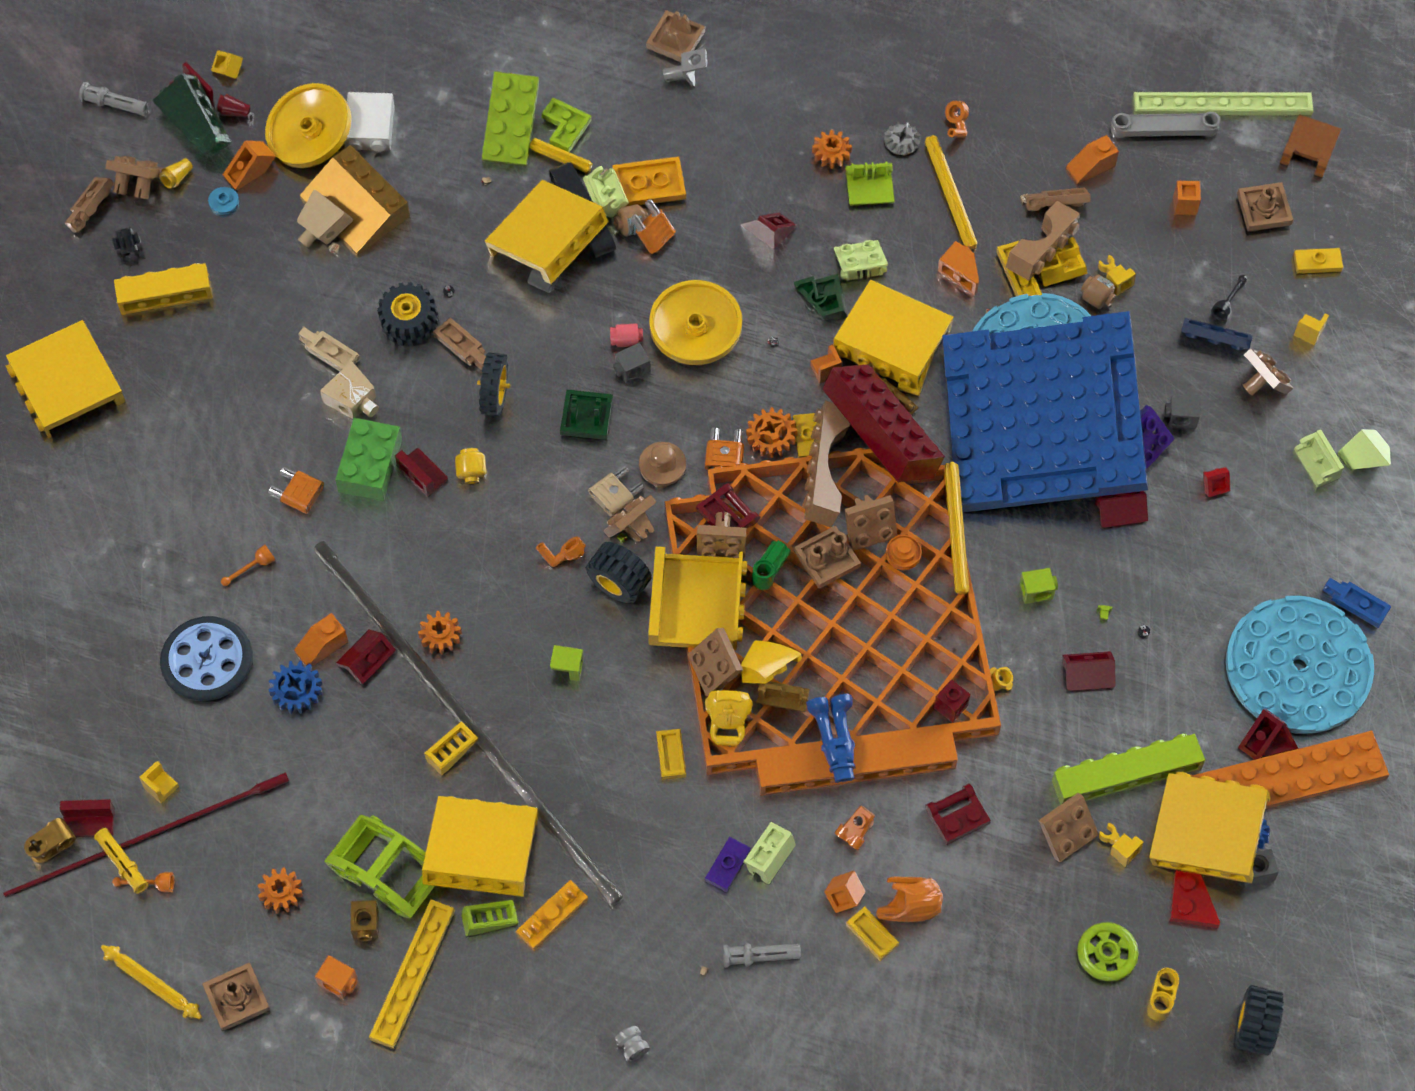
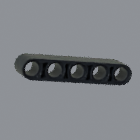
(568, 179)

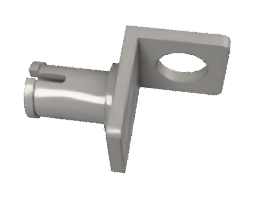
(686, 69)

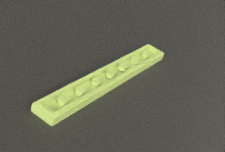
(1224, 103)

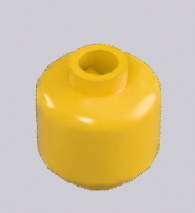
(470, 465)

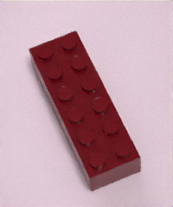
(883, 423)

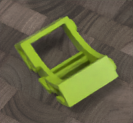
(354, 842)

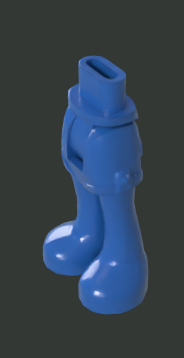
(840, 750)

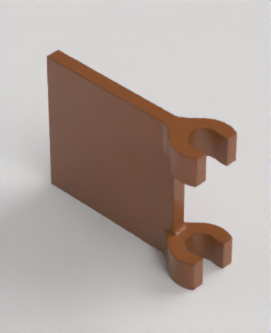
(1311, 140)

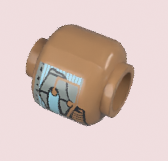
(623, 221)
(1098, 291)

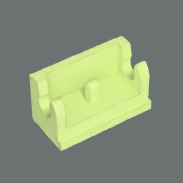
(606, 190)
(1319, 458)
(770, 852)

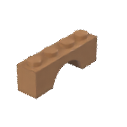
(1030, 256)

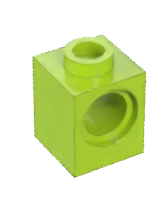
(1038, 585)

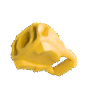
(728, 711)

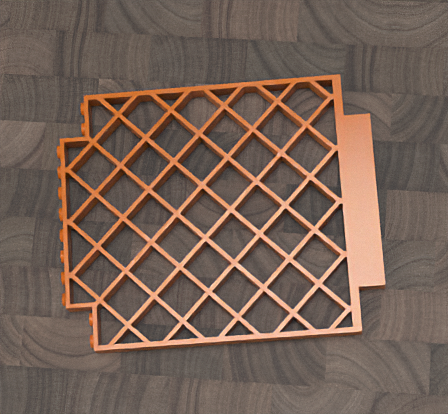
(876, 755)

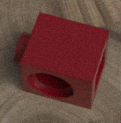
(952, 701)

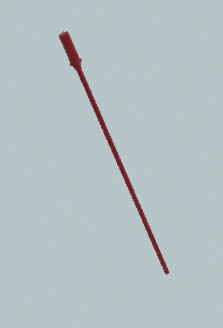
(259, 788)

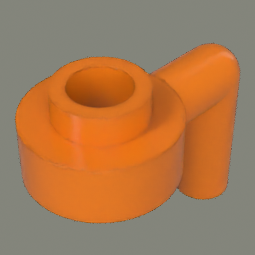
(952, 116)
(571, 550)

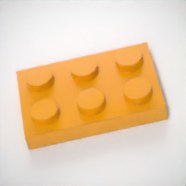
(652, 179)

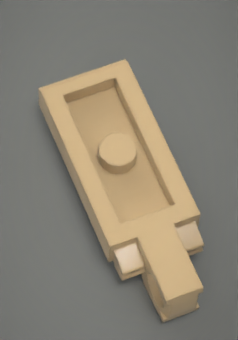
(328, 349)

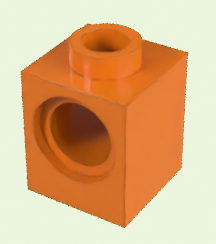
(336, 977)

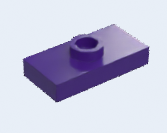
(727, 864)

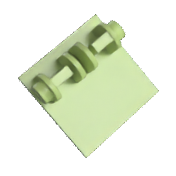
(859, 258)

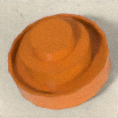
(903, 552)

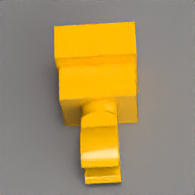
(1120, 277)
(1123, 847)

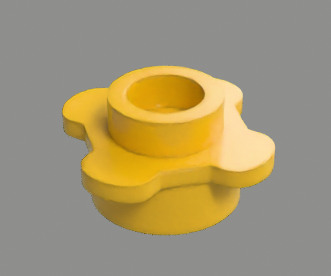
(1006, 675)

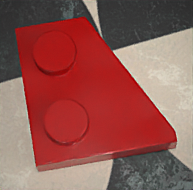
(1192, 901)

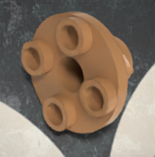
(662, 464)

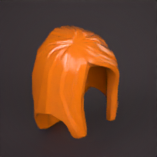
(914, 901)

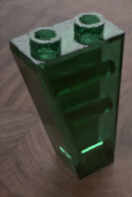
(193, 114)

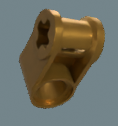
(52, 840)

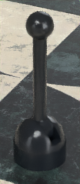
(1222, 308)

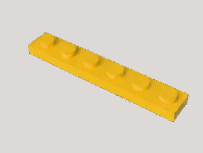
(411, 974)

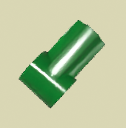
(770, 564)

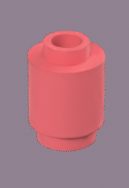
(626, 335)

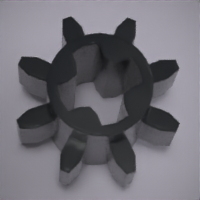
(126, 240)

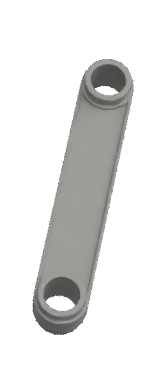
(1165, 124)

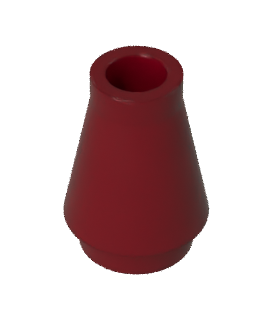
(231, 106)

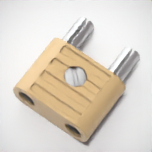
(612, 493)

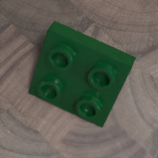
(586, 414)

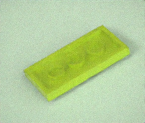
(510, 118)

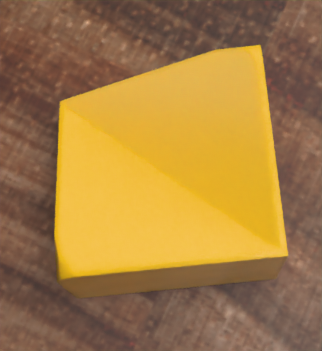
(226, 64)

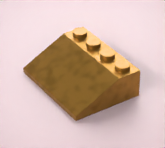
(362, 195)

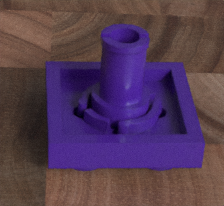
(1160, 439)

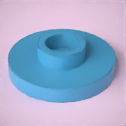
(223, 200)

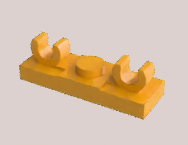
(552, 915)

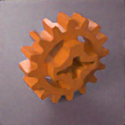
(769, 442)

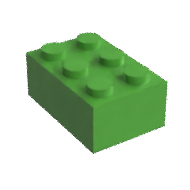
(368, 459)

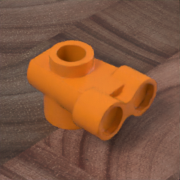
(852, 832)

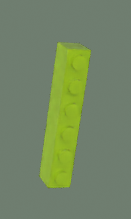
(1129, 769)

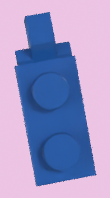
(1357, 601)

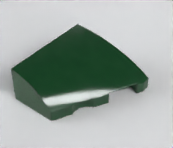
(824, 295)

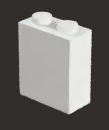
(370, 121)

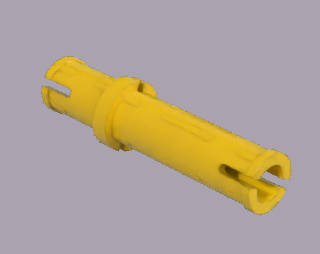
(127, 868)

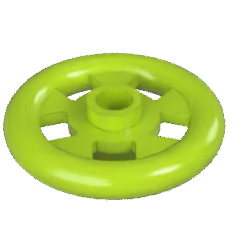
(1126, 942)

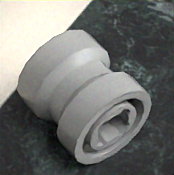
(632, 1042)

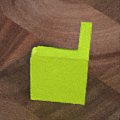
(567, 660)

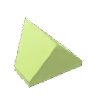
(1365, 451)

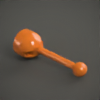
(262, 556)
(163, 882)

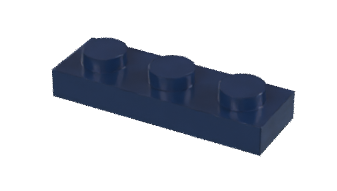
(1216, 334)

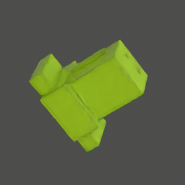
(1104, 611)

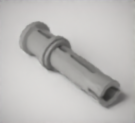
(104, 97)
(792, 951)

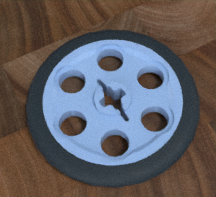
(224, 682)

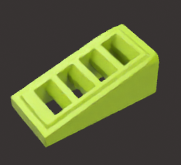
(487, 909)

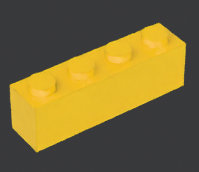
(163, 288)

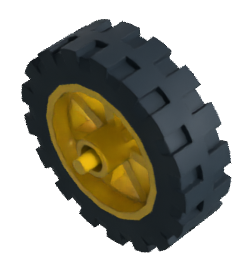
(493, 384)

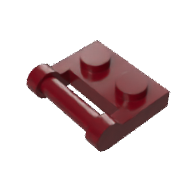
(715, 504)
(962, 821)

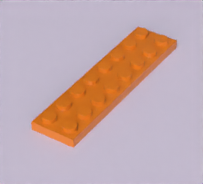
(1310, 769)

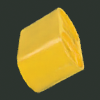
(1163, 994)

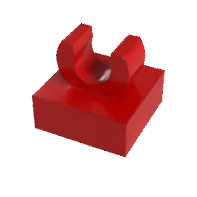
(1217, 481)

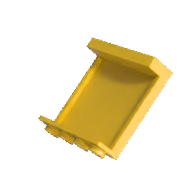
(547, 229)
(892, 333)
(63, 376)
(695, 598)
(1209, 827)
(479, 845)

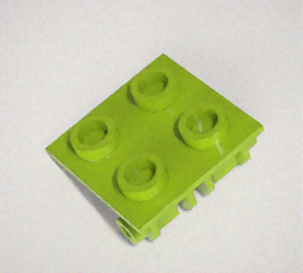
(870, 183)

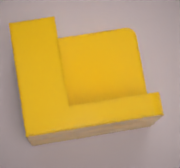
(1310, 329)
(158, 782)

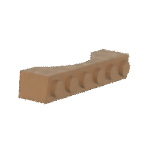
(823, 498)

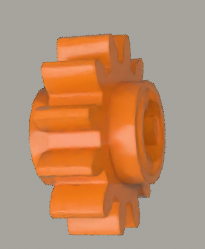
(831, 149)
(450, 632)
(270, 893)

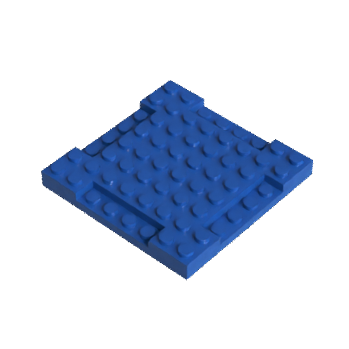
(1045, 413)

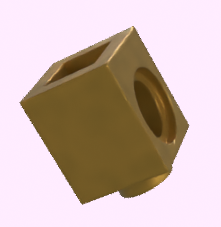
(362, 910)

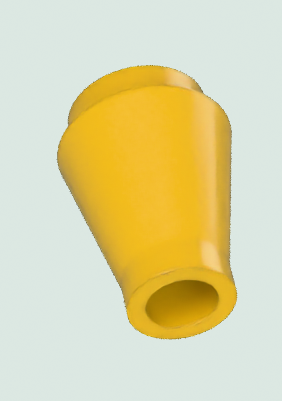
(175, 173)

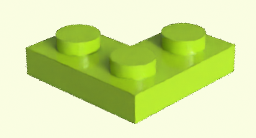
(570, 123)

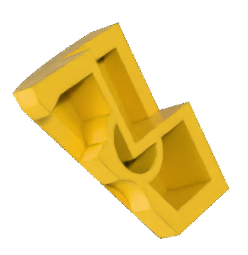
(1064, 265)
(766, 661)

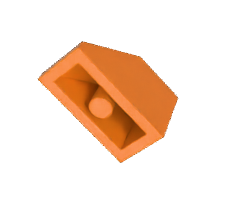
(1093, 160)
(248, 163)
(960, 266)
(321, 640)

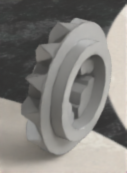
(908, 145)

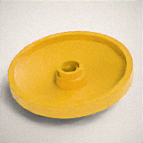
(308, 125)
(695, 322)

